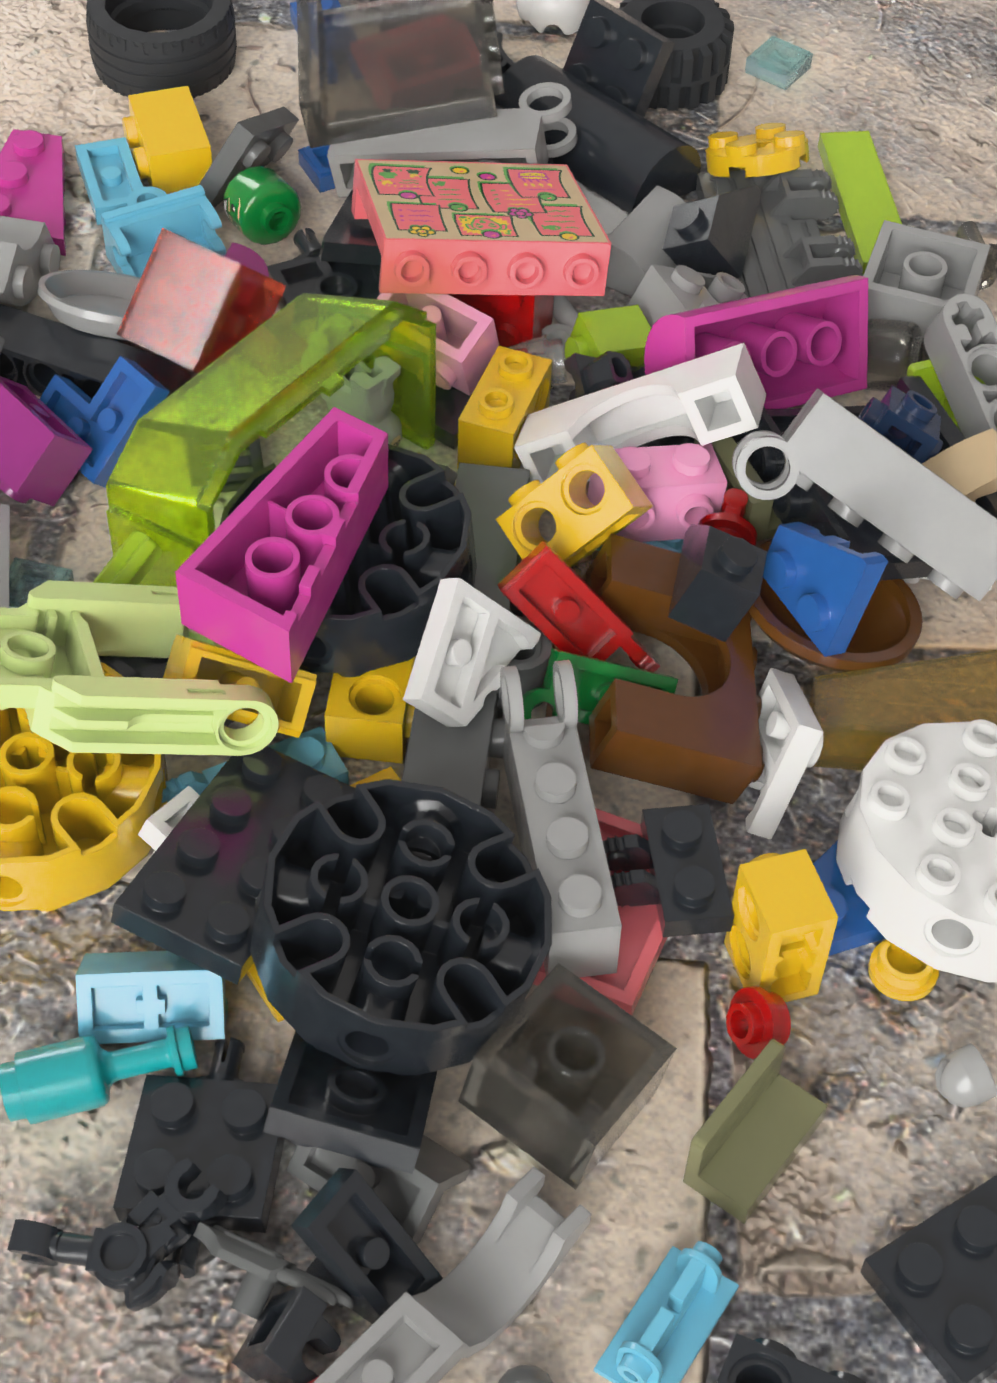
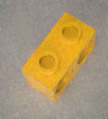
(499, 405)
(579, 523)
(368, 714)
(781, 925)

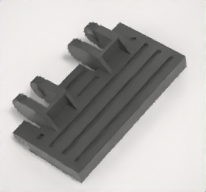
(785, 238)

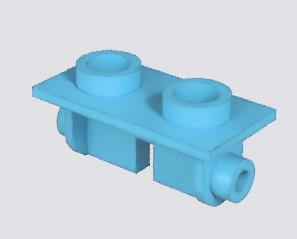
(670, 1319)

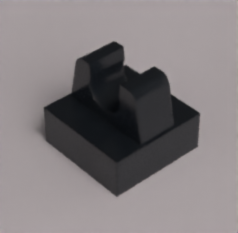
(280, 1335)

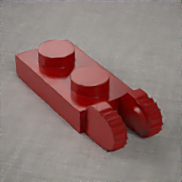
(570, 609)

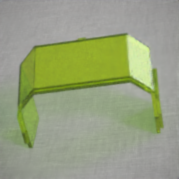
(195, 435)

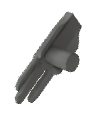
(263, 1270)

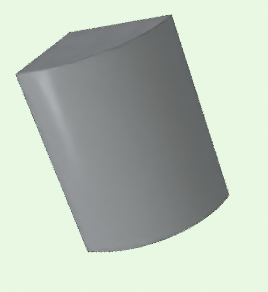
(640, 241)

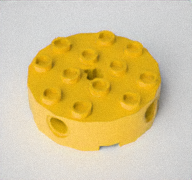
(69, 816)

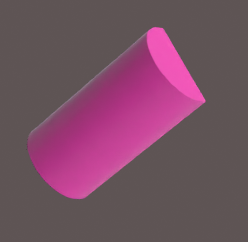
(793, 336)

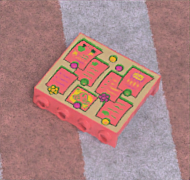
(481, 228)

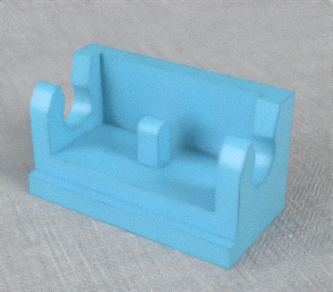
(134, 229)
(143, 992)

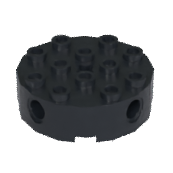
(391, 584)
(399, 927)

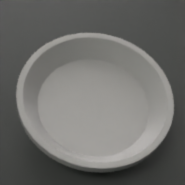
(89, 299)

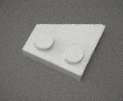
(463, 653)
(789, 743)

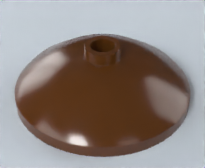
(881, 638)

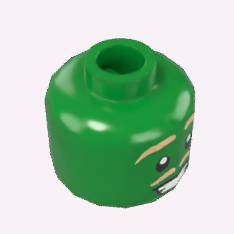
(262, 205)

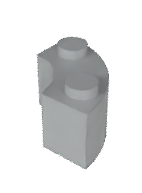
(25, 257)

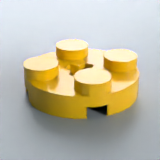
(759, 154)

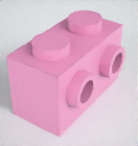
(463, 338)
(680, 483)

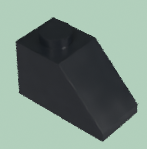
(713, 231)
(716, 581)

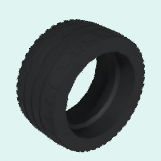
(137, 62)

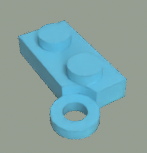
(111, 176)

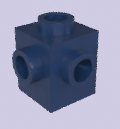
(910, 414)

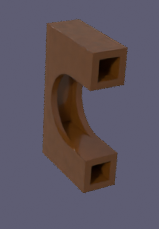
(665, 738)

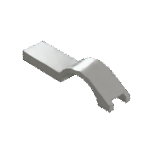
(474, 1303)

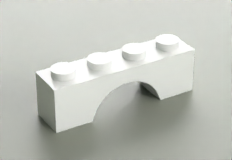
(696, 399)

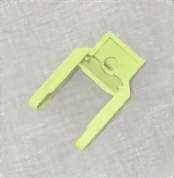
(56, 675)

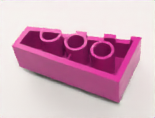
(286, 548)

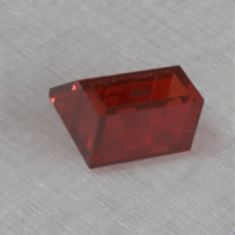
(196, 303)

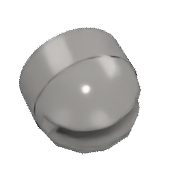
(965, 1078)

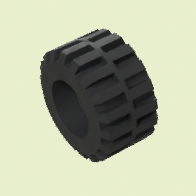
(700, 53)

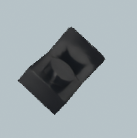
(362, 1246)

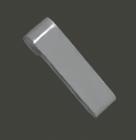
(965, 346)

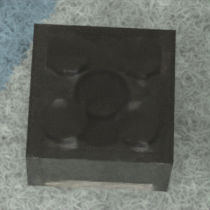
(566, 1075)

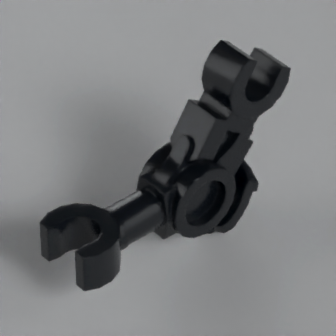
(130, 1252)

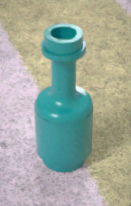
(79, 1073)

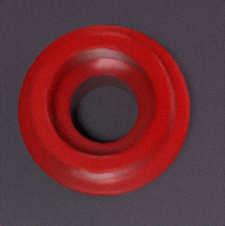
(757, 1018)

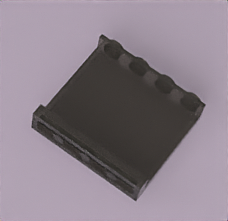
(395, 67)

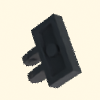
(683, 866)

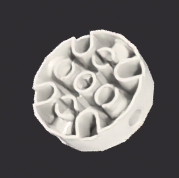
(926, 845)

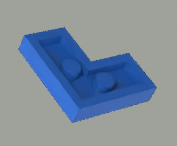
(108, 417)

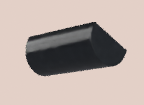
(615, 147)

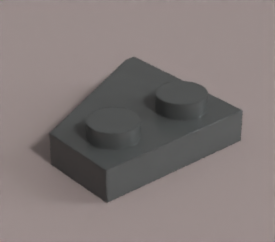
(250, 144)

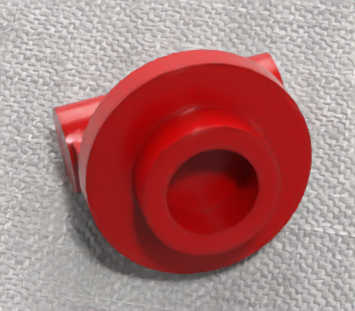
(731, 517)

